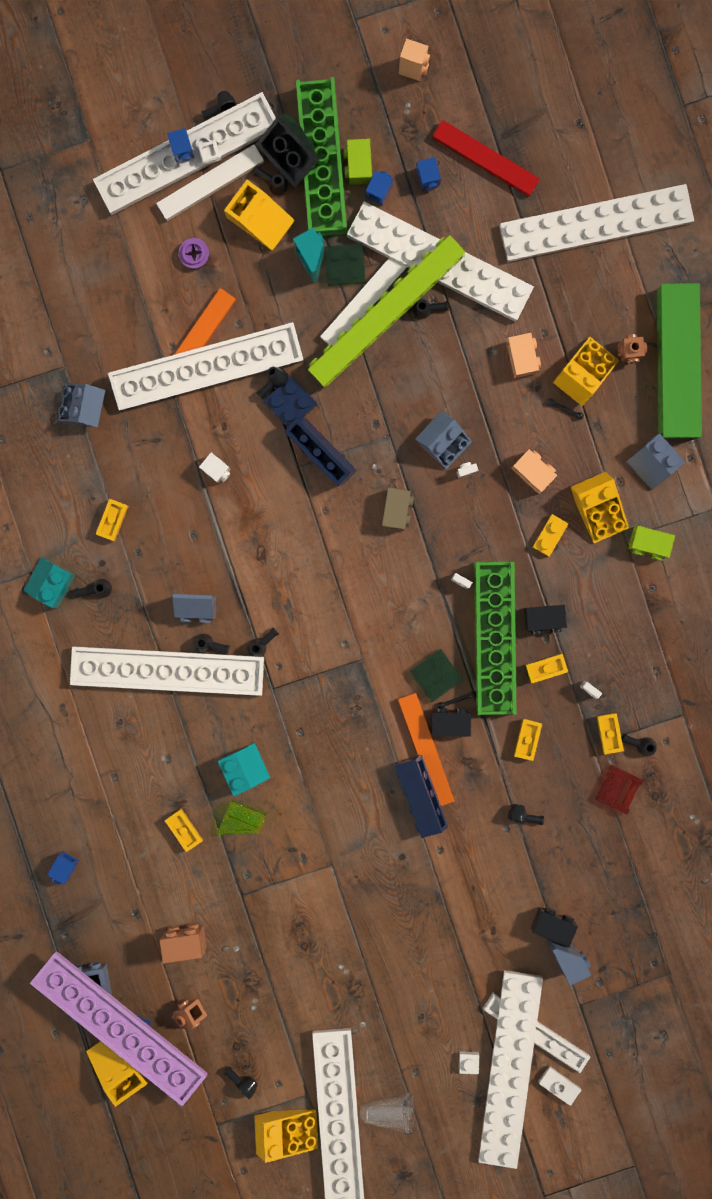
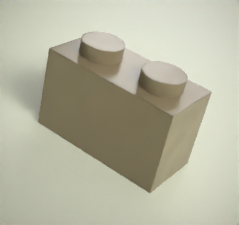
(397, 508)

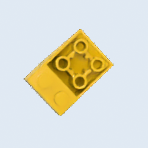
(258, 215)
(586, 371)
(600, 506)
(115, 1074)
(285, 1133)

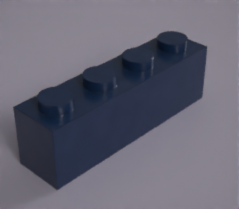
(320, 450)
(421, 796)

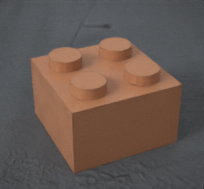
(183, 943)

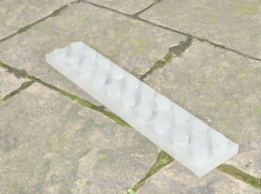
(158, 167)
(596, 223)
(468, 277)
(205, 366)
(167, 670)
(510, 1069)
(338, 1114)

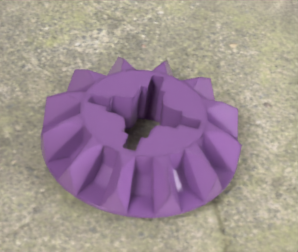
(186, 249)

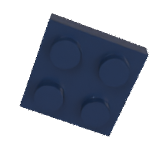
(290, 402)

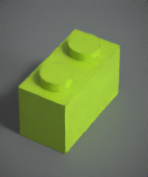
(359, 161)
(651, 542)

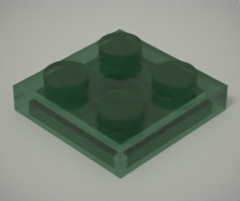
(345, 265)
(436, 675)

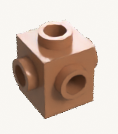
(626, 352)
(189, 1013)

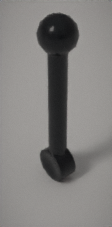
(550, 402)
(442, 705)

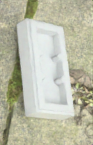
(559, 1085)

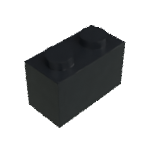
(545, 618)
(451, 723)
(554, 927)

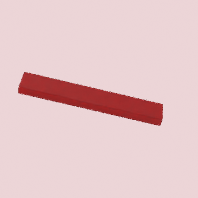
(485, 158)

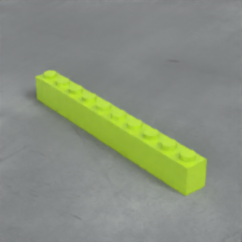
(387, 311)

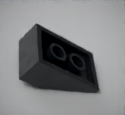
(288, 148)

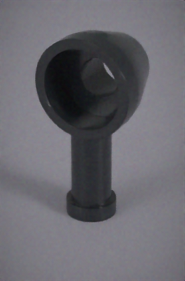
(224, 102)
(277, 189)
(422, 314)
(277, 378)
(93, 589)
(261, 643)
(209, 644)
(641, 744)
(518, 813)
(246, 1086)

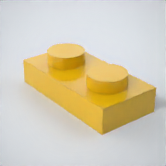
(112, 520)
(550, 535)
(546, 668)
(610, 733)
(527, 739)
(183, 830)

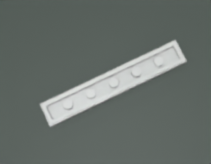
(210, 182)
(364, 299)
(548, 1040)

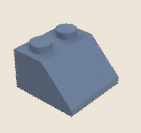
(655, 461)
(194, 606)
(572, 963)

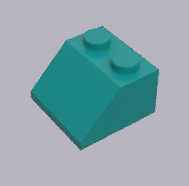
(310, 251)
(49, 583)
(243, 769)

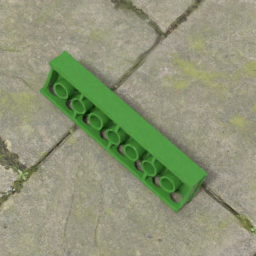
(324, 181)
(679, 360)
(495, 638)

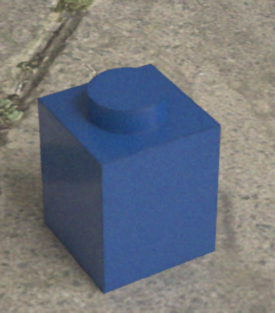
(181, 145)
(428, 174)
(379, 187)
(63, 868)

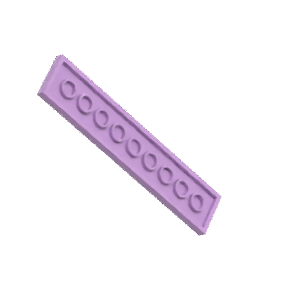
(119, 1028)

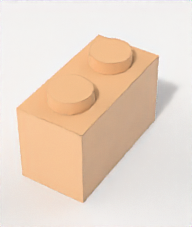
(414, 60)
(523, 355)
(534, 471)

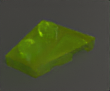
(241, 819)

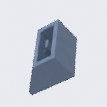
(81, 405)
(443, 439)

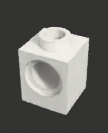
(215, 468)

